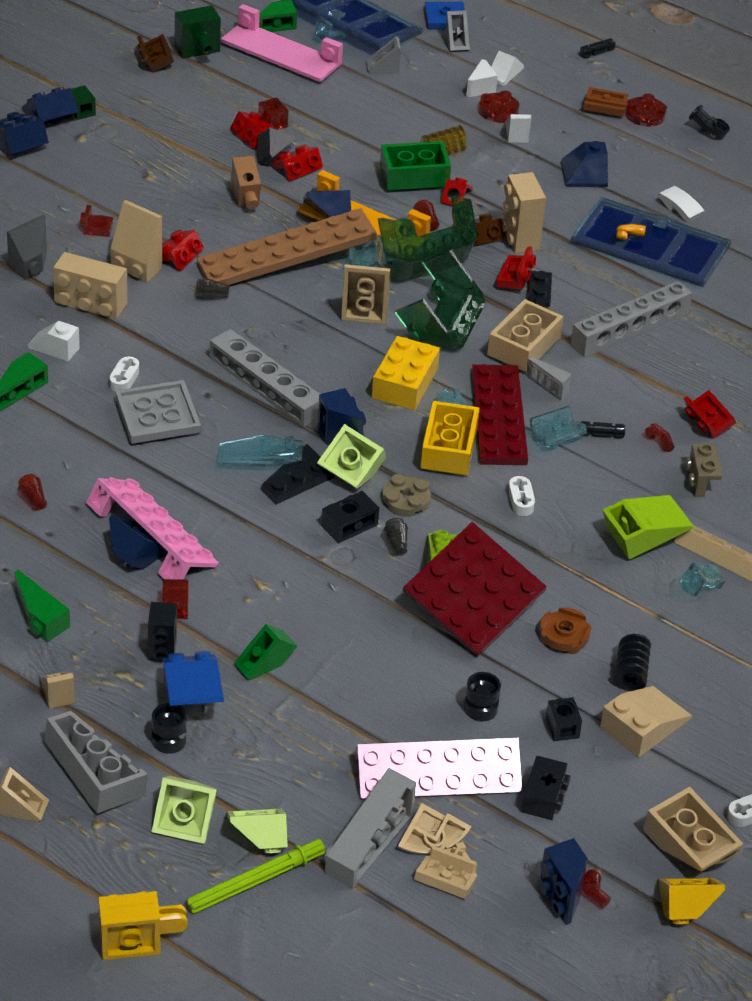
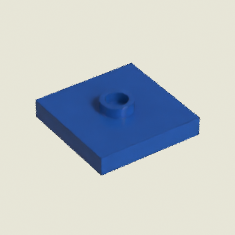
(436, 12)

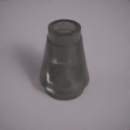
(211, 289)
(396, 534)

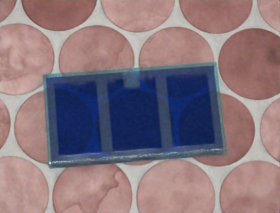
(361, 20)
(665, 248)

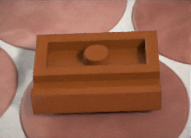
(605, 101)

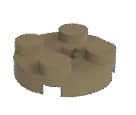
(401, 485)

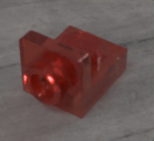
(96, 224)

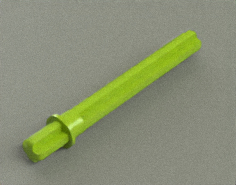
(256, 875)

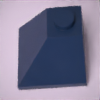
(586, 165)
(329, 202)
(134, 543)

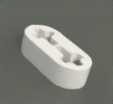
(128, 376)
(525, 495)
(742, 806)

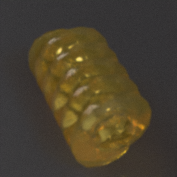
(453, 139)

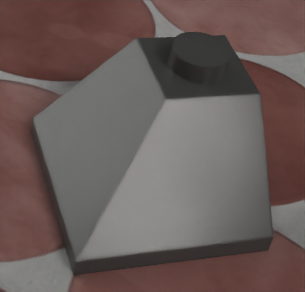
(28, 247)

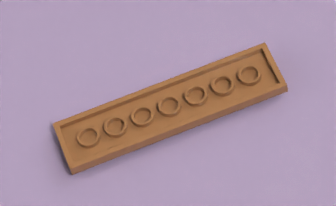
(288, 248)

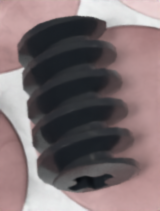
(632, 662)

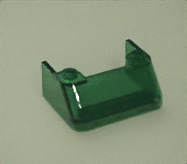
(457, 309)

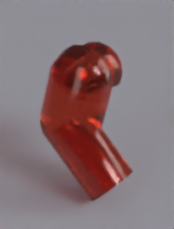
(592, 889)

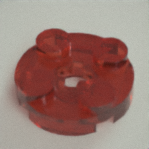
(498, 106)
(646, 110)

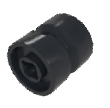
(482, 696)
(169, 728)

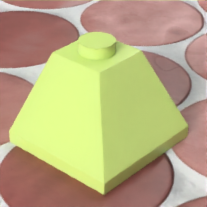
(352, 457)
(184, 809)
(263, 827)

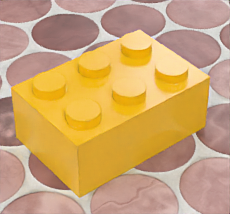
(405, 372)
(450, 438)

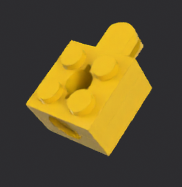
(134, 924)

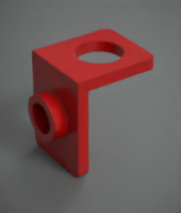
(459, 184)

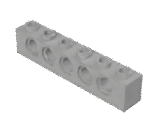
(631, 319)
(265, 377)

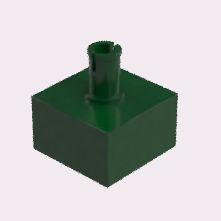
(197, 31)

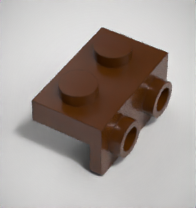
(155, 52)
(488, 229)

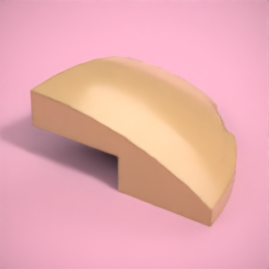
(432, 829)

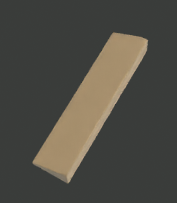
(717, 551)

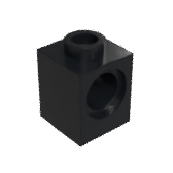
(563, 719)

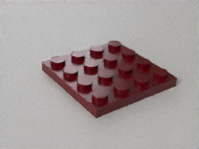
(474, 589)

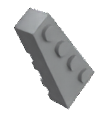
(92, 764)
(372, 828)

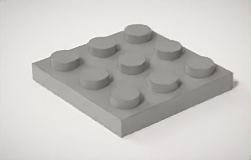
(157, 411)

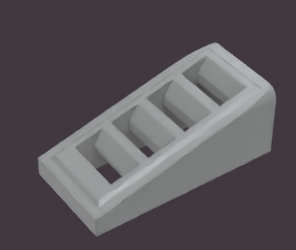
(554, 379)

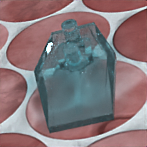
(261, 451)

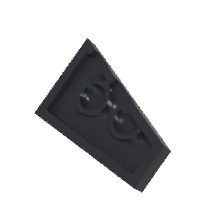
(296, 477)

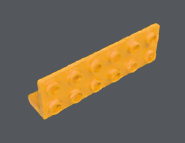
(330, 182)

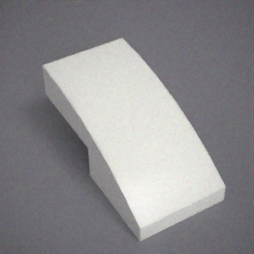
(681, 201)

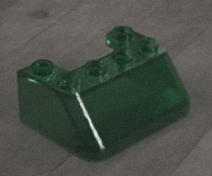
(406, 251)

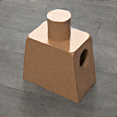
(245, 192)

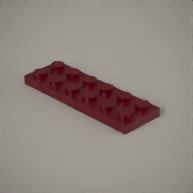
(500, 415)

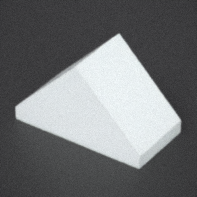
(506, 67)
(482, 80)
(518, 128)

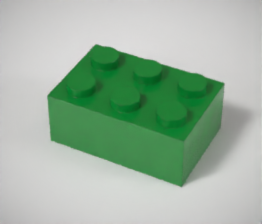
(415, 165)

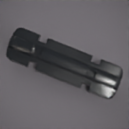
(597, 47)
(605, 429)

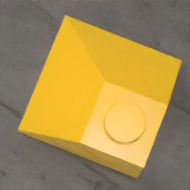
(688, 897)

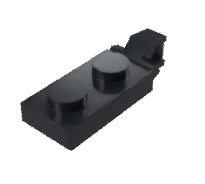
(540, 288)

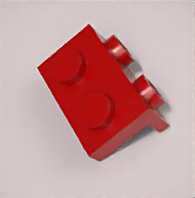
(248, 127)
(298, 163)
(181, 248)
(516, 270)
(709, 413)

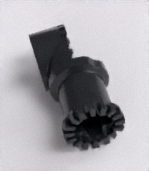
(715, 126)

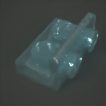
(367, 254)

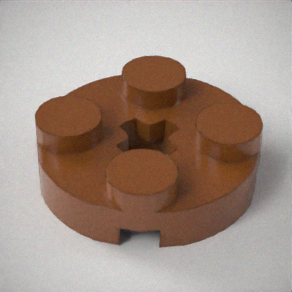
(569, 641)

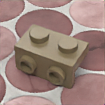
(703, 466)

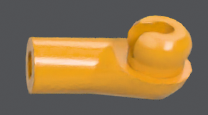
(629, 229)

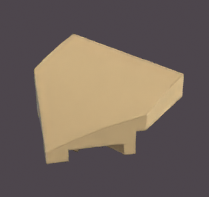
(448, 870)

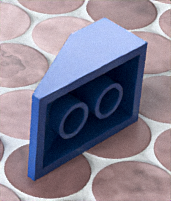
(192, 679)

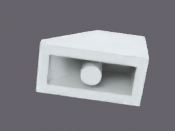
(57, 340)

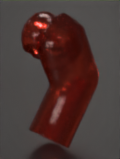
(664, 436)

